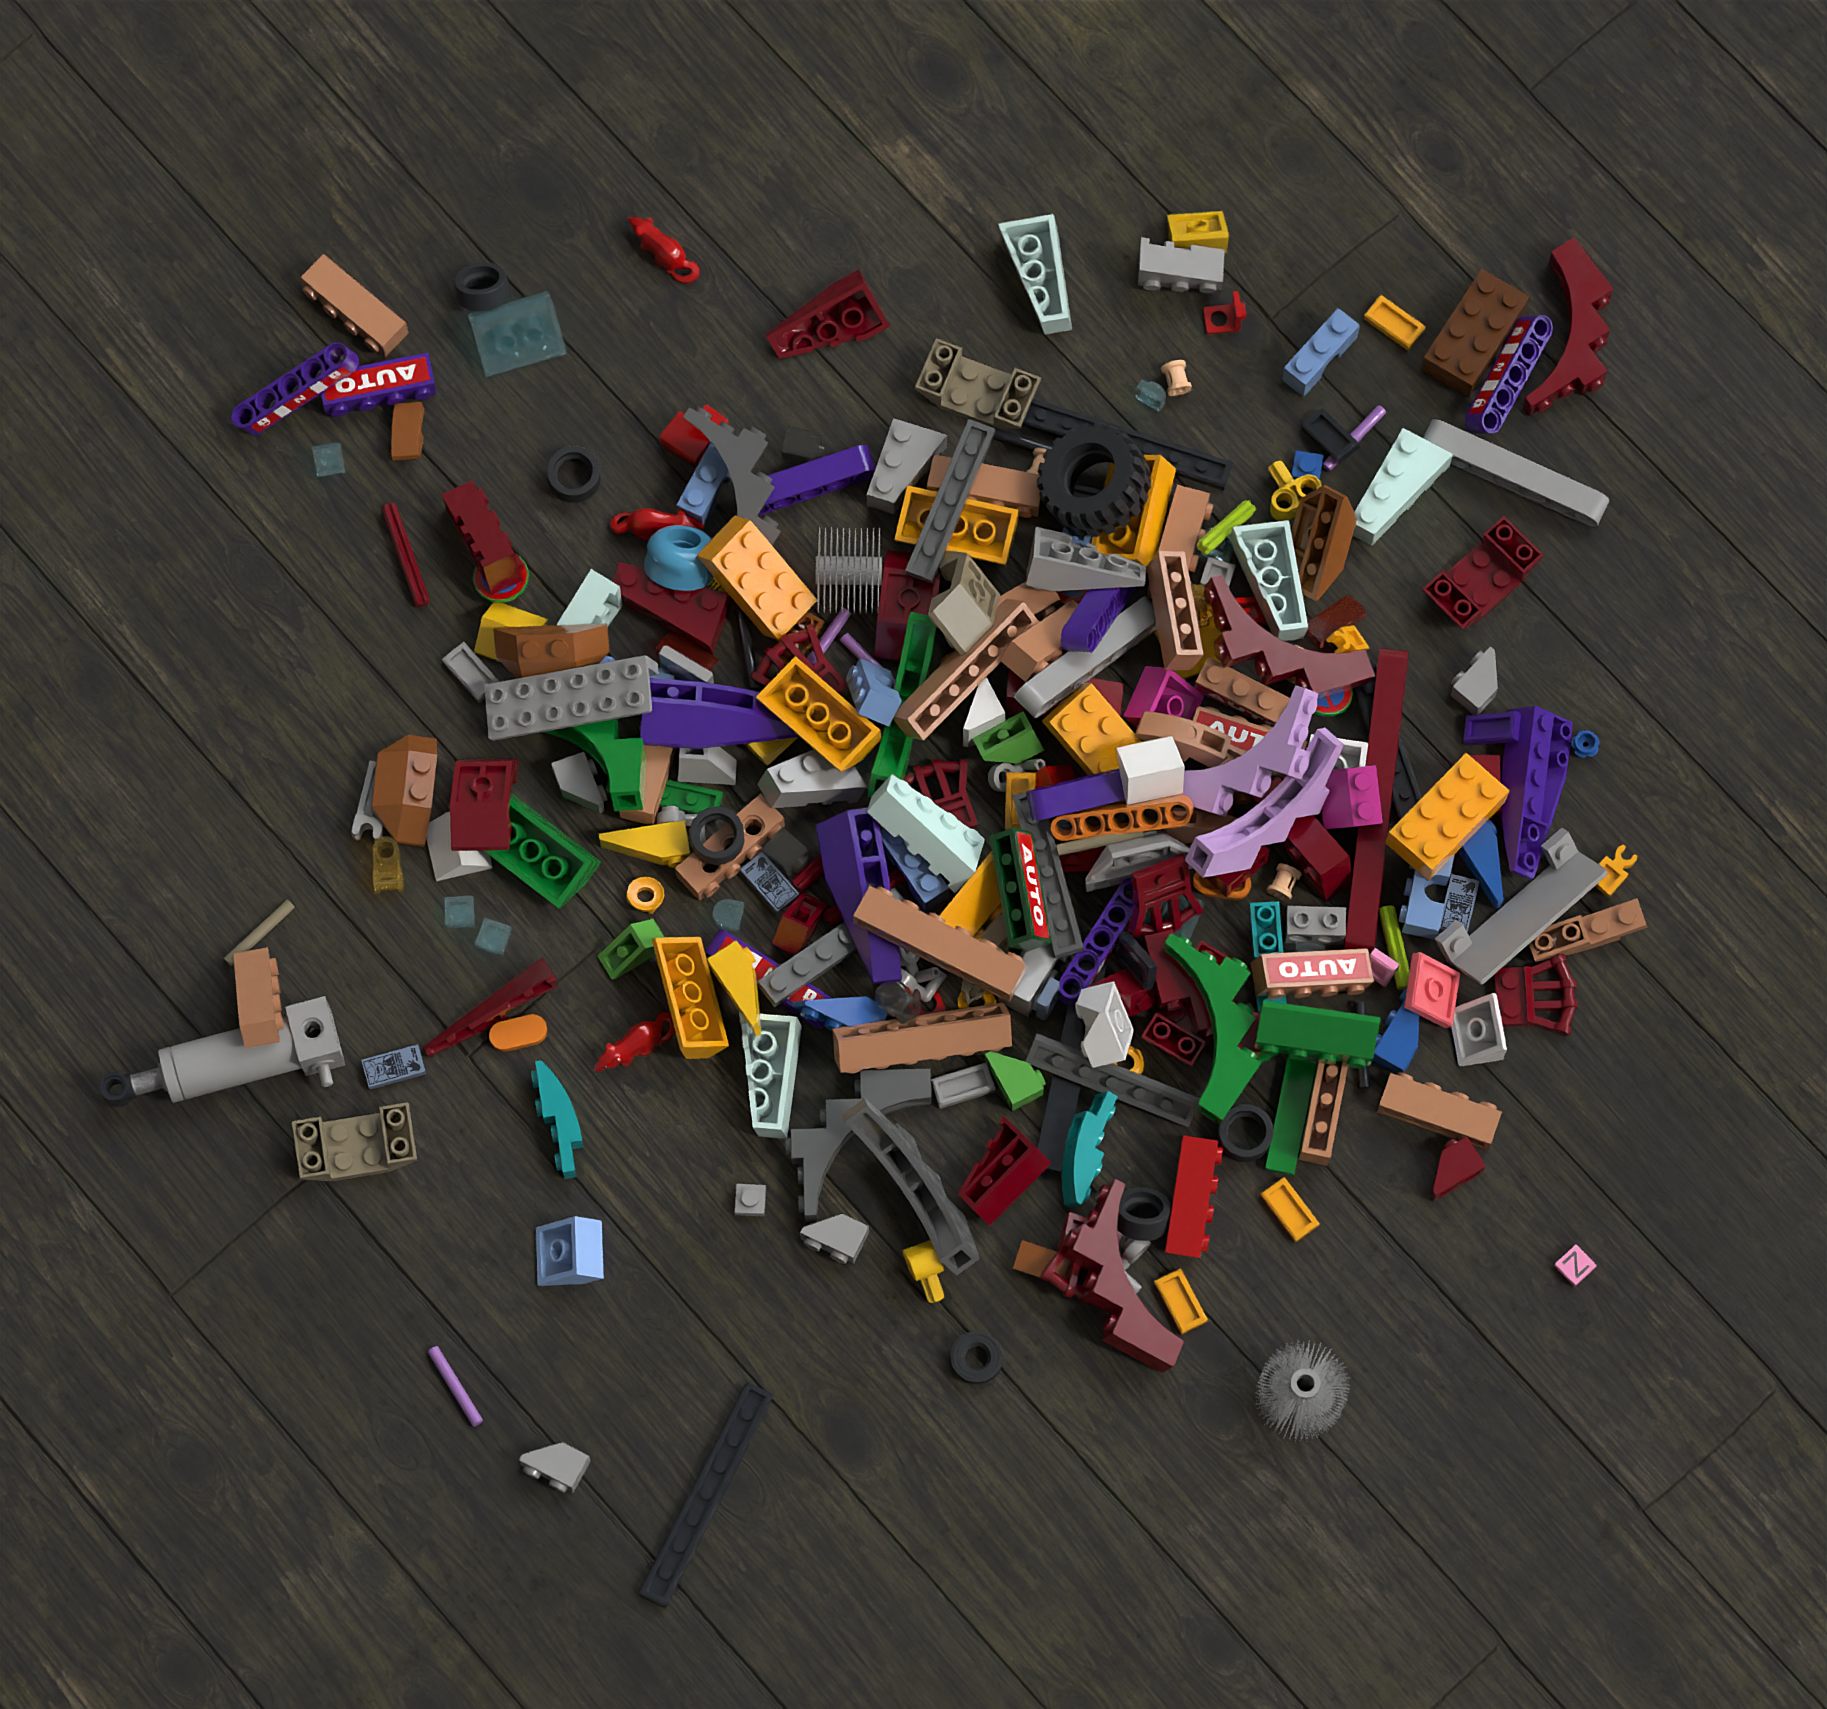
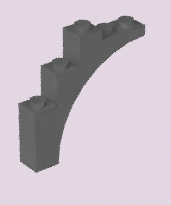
(740, 457)
(818, 1147)
(919, 1183)

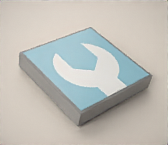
(683, 667)

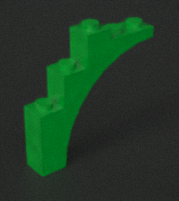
(912, 673)
(619, 758)
(1230, 1022)

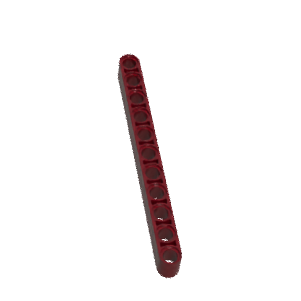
(1371, 838)

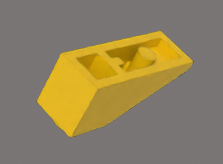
(655, 843)
(738, 978)

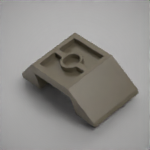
(975, 388)
(968, 606)
(355, 1144)

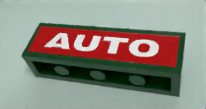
(1020, 889)

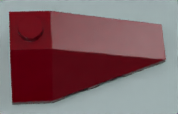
(835, 316)

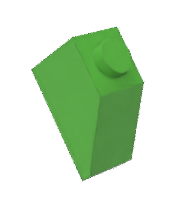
(1009, 741)
(630, 948)
(1015, 1079)

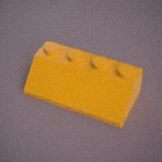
(982, 530)
(1142, 535)
(820, 715)
(976, 901)
(691, 996)

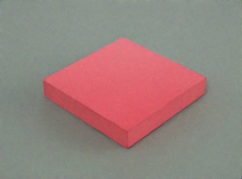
(1432, 990)

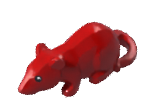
(666, 250)
(647, 521)
(639, 1040)

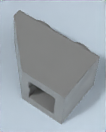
(1479, 684)
(706, 766)
(577, 782)
(838, 1236)
(557, 1463)

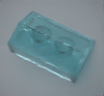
(517, 334)

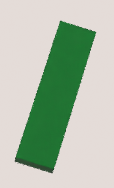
(686, 797)
(1290, 1116)

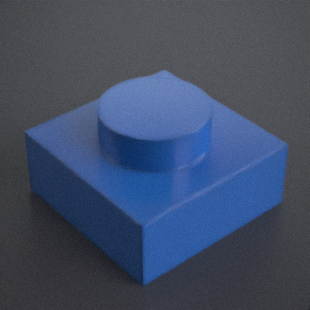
(1307, 464)

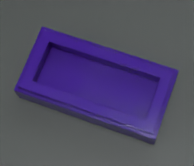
(1492, 728)

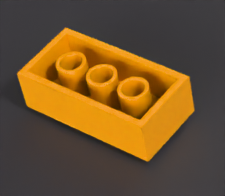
(757, 577)
(1090, 730)
(1447, 816)

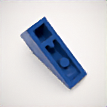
(1482, 859)

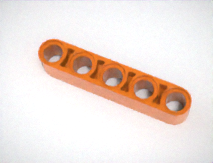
(1137, 820)

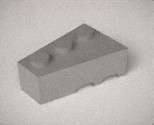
(1180, 267)
(902, 462)
(810, 780)
(1039, 968)

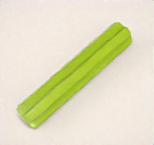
(1224, 527)
(1395, 945)

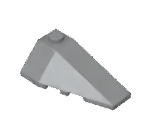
(1065, 565)

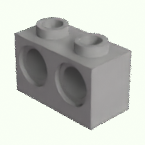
(1315, 925)

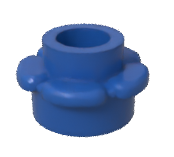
(1588, 737)

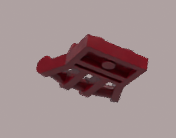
(787, 642)
(956, 804)
(1159, 884)
(1516, 996)
(1068, 1287)

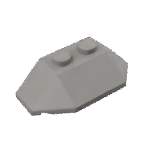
(1129, 856)

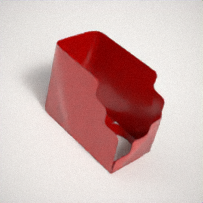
(686, 439)

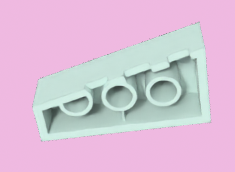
(1038, 260)
(1400, 480)
(1273, 575)
(594, 602)
(927, 830)
(771, 1072)

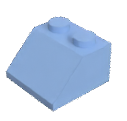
(569, 1252)

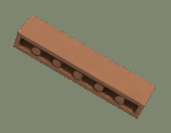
(963, 673)
(940, 943)
(922, 1038)

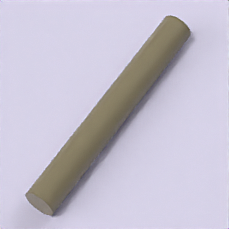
(1095, 842)
(257, 934)

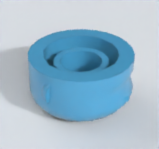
(673, 558)

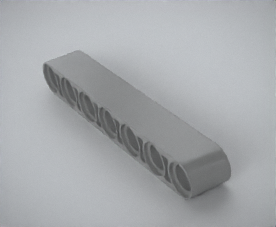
(1518, 474)
(1078, 667)

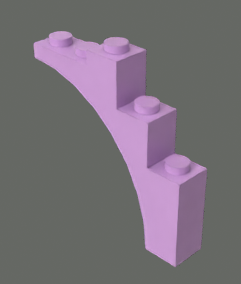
(1251, 773)
(1269, 822)

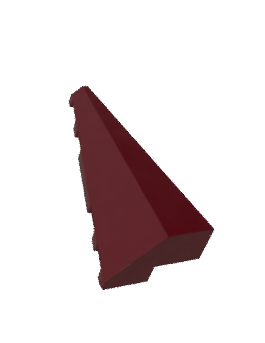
(523, 988)

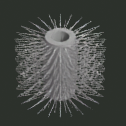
(848, 569)
(1296, 1400)

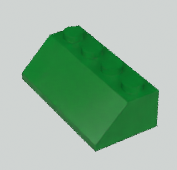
(544, 856)
(1316, 1034)

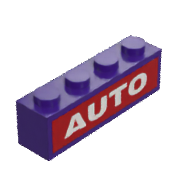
(381, 384)

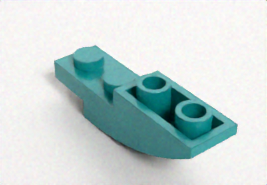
(1265, 936)
(558, 1109)
(1080, 1157)

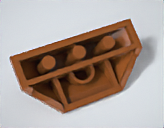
(1322, 538)
(551, 648)
(405, 788)

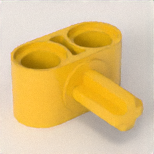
(1289, 490)
(924, 1266)

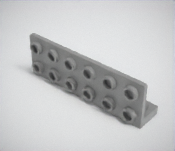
(569, 697)
(1525, 914)

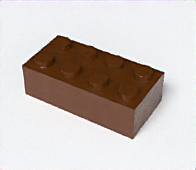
(1475, 333)

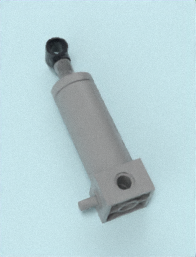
(224, 1062)

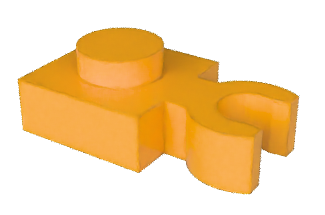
(1348, 640)
(1615, 871)

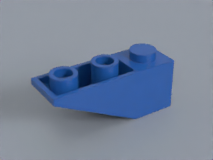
(841, 1011)
(1400, 1040)

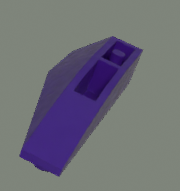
(707, 716)
(1535, 778)
(851, 863)

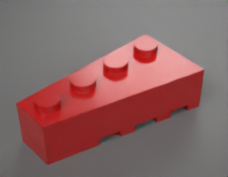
(1192, 1196)

